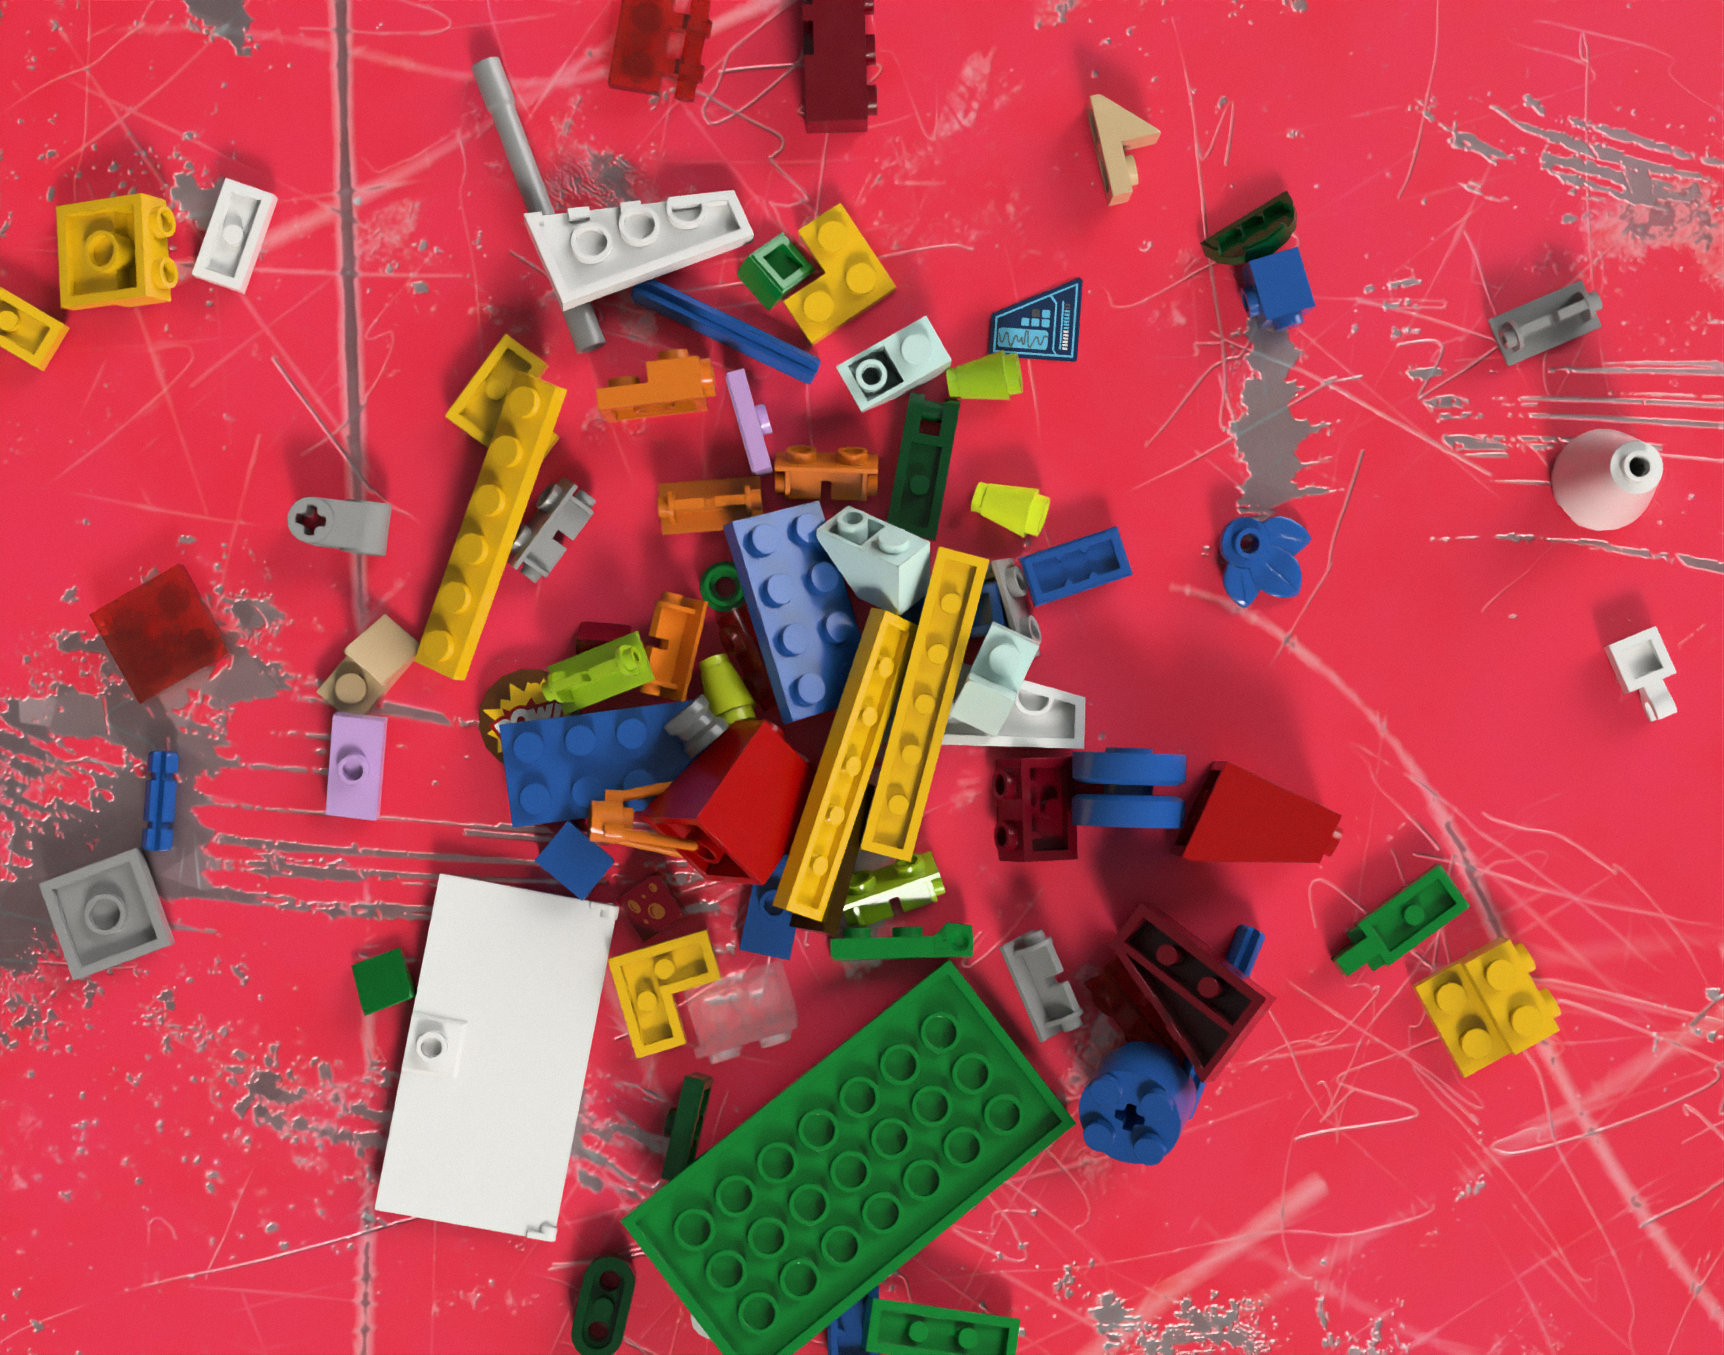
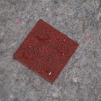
(161, 634)

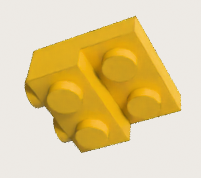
(115, 252)
(1488, 1005)

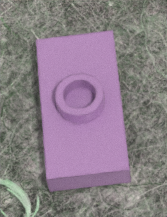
(752, 422)
(356, 766)

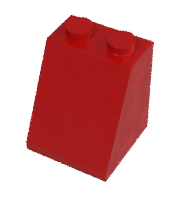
(737, 803)
(1254, 821)

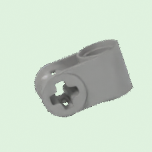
(349, 524)

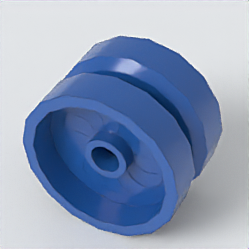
(1128, 788)

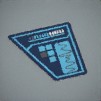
(1041, 325)

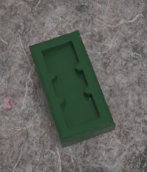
(686, 1123)

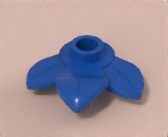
(1268, 563)

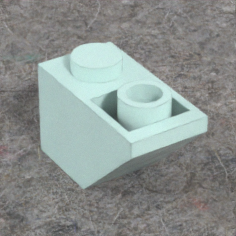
(895, 365)
(877, 559)

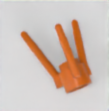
(613, 823)

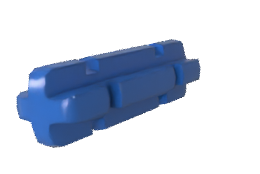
(160, 800)

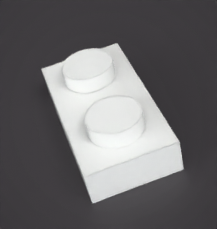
(234, 235)

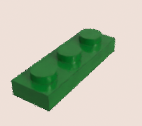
(921, 1329)

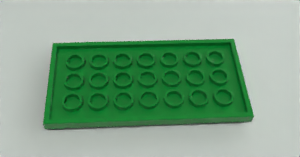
(849, 1170)

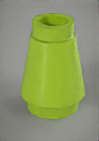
(986, 378)

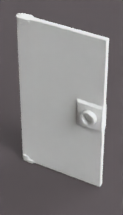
(496, 1057)

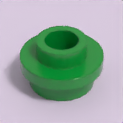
(708, 584)

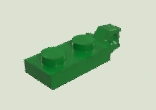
(1401, 922)
(906, 943)

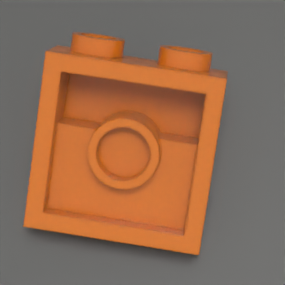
(674, 387)

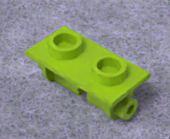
(598, 673)
(913, 882)

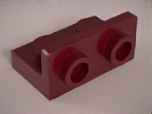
(1034, 809)

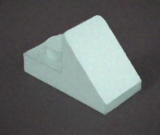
(994, 679)

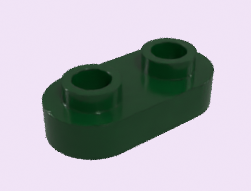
(603, 1304)

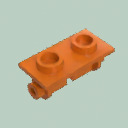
(845, 469)
(708, 504)
(679, 626)

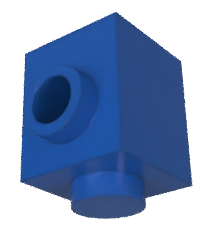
(1277, 290)

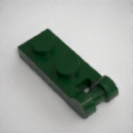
(923, 467)

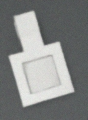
(1643, 664)

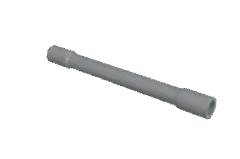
(501, 105)

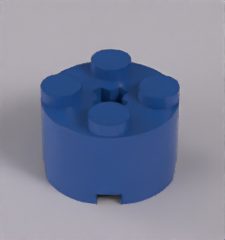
(1136, 1103)

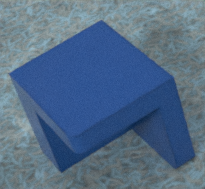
(575, 860)

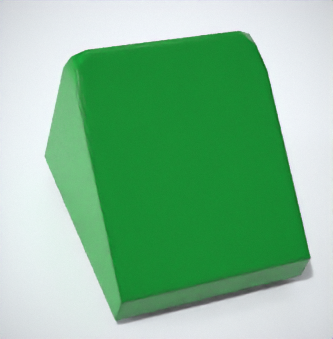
(774, 271)
(383, 981)

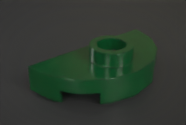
(1254, 234)

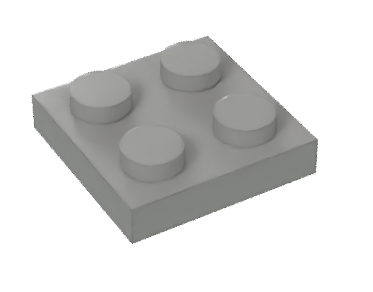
(107, 913)

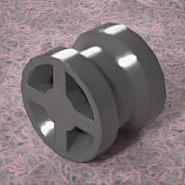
(696, 726)

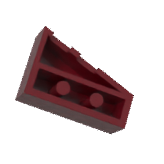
(836, 65)
(1193, 988)

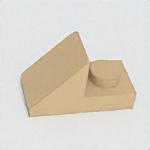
(1112, 134)
(370, 668)

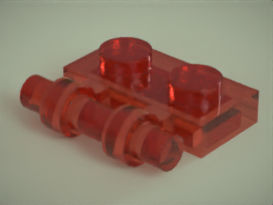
(643, 42)

